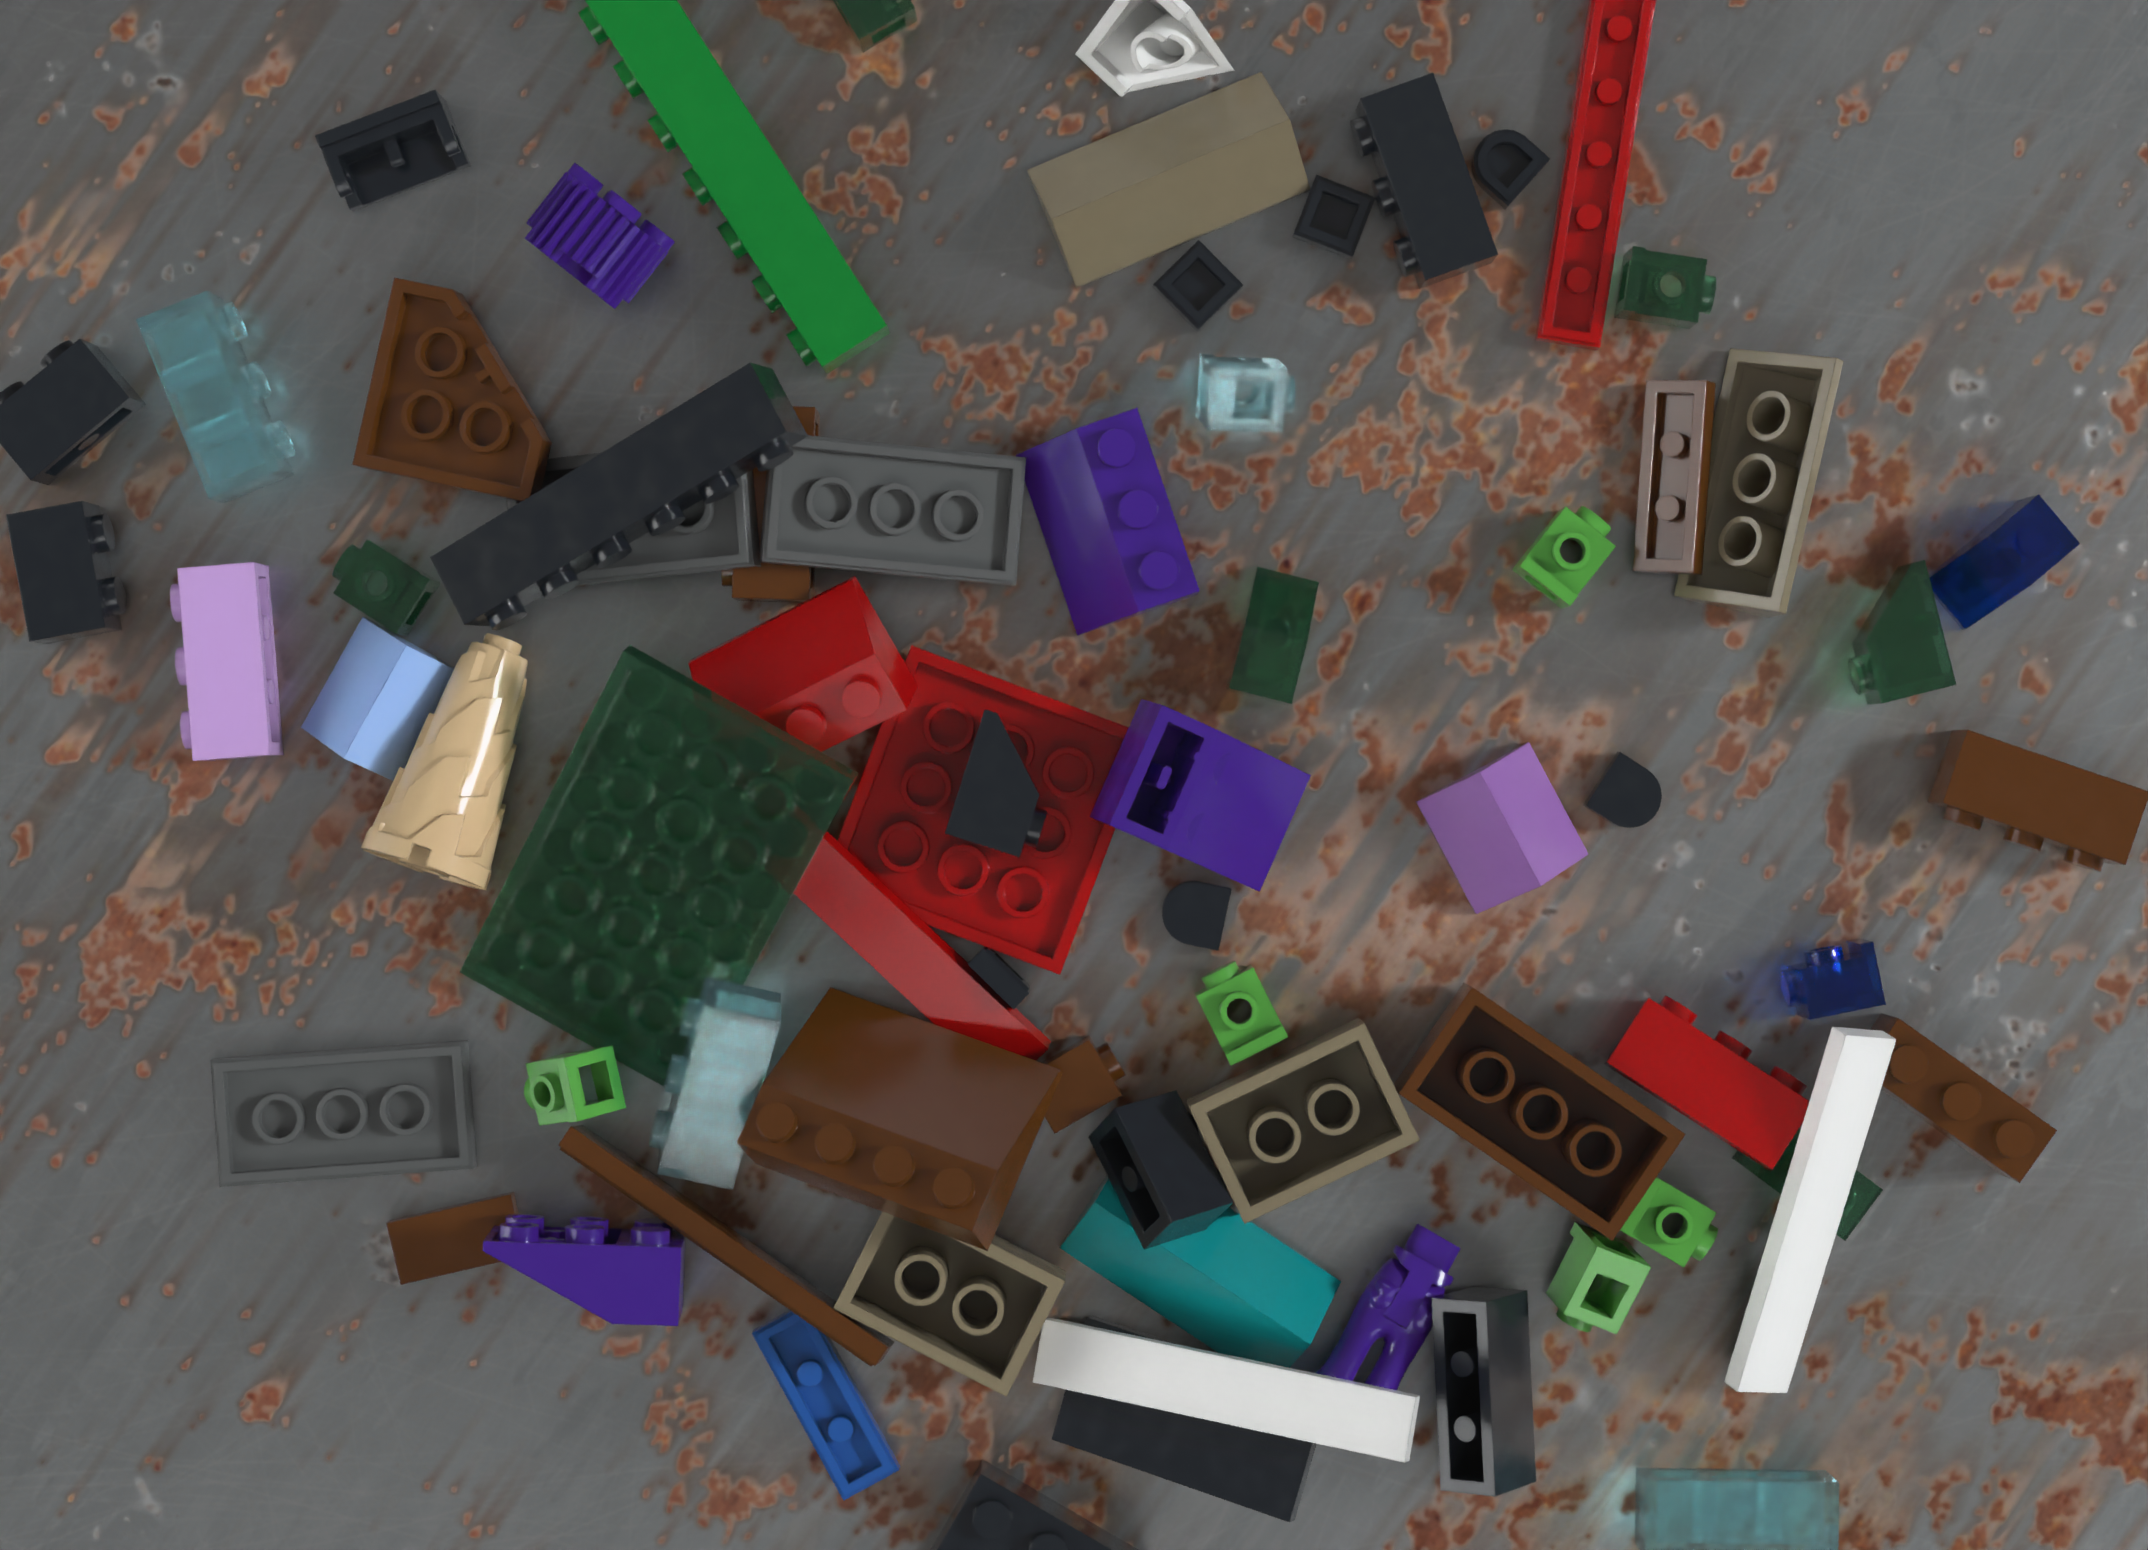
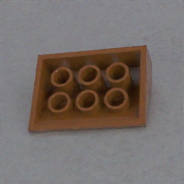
(901, 1116)

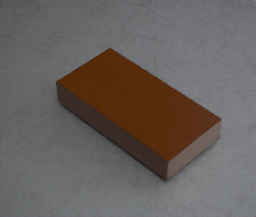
(447, 1237)

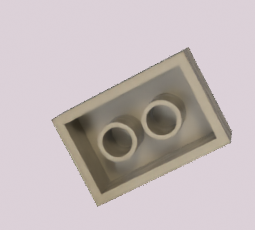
(1302, 1120)
(952, 1298)

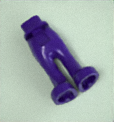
(1396, 1309)

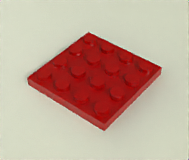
(909, 790)

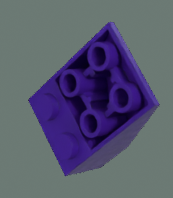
(1200, 794)
(612, 1272)

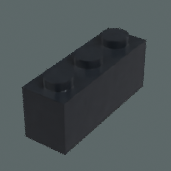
(1423, 181)
(1483, 1390)

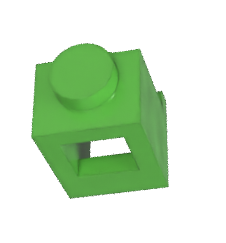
(1546, 568)
(1243, 1038)
(557, 1089)
(1693, 1237)
(1597, 1281)

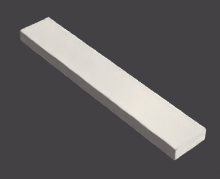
(1809, 1209)
(1227, 1389)

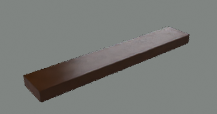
(723, 1243)

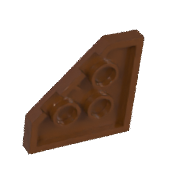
(446, 402)

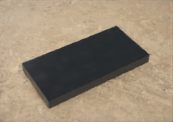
(1205, 1455)

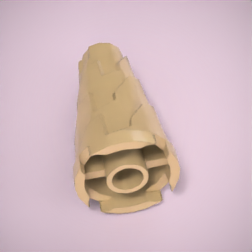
(449, 796)

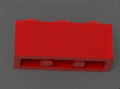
(1710, 1081)

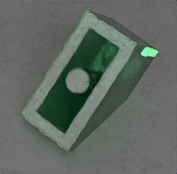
(1273, 636)
(1901, 641)

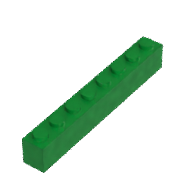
(742, 176)

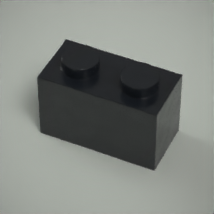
(64, 410)
(66, 572)
(1160, 1169)

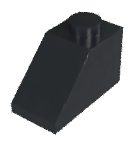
(996, 794)

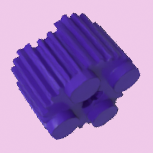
(597, 237)

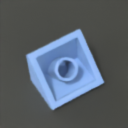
(377, 699)

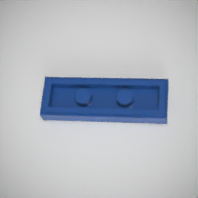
(826, 1403)

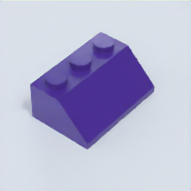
(1108, 522)

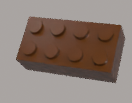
(1538, 1111)

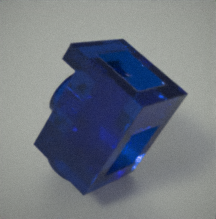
(1833, 981)

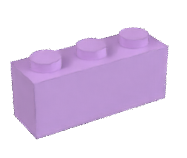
(227, 661)

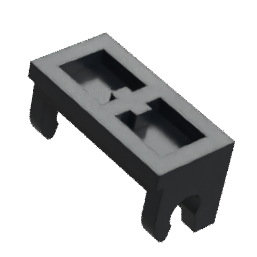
(393, 150)

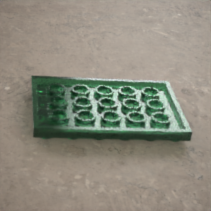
(655, 863)

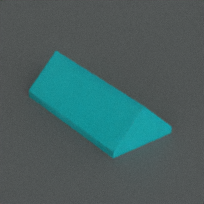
(1221, 1285)

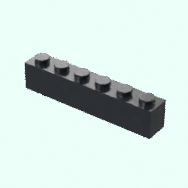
(620, 497)

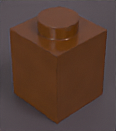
(1085, 1084)

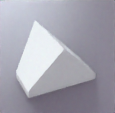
(1150, 46)

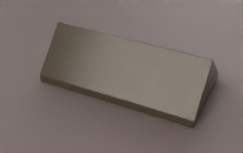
(1170, 179)
(1762, 478)

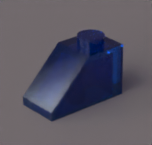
(2001, 561)

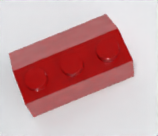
(814, 669)

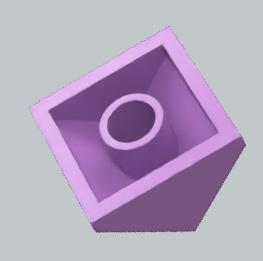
(1502, 829)

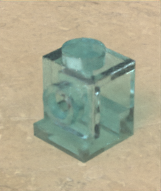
(1259, 412)

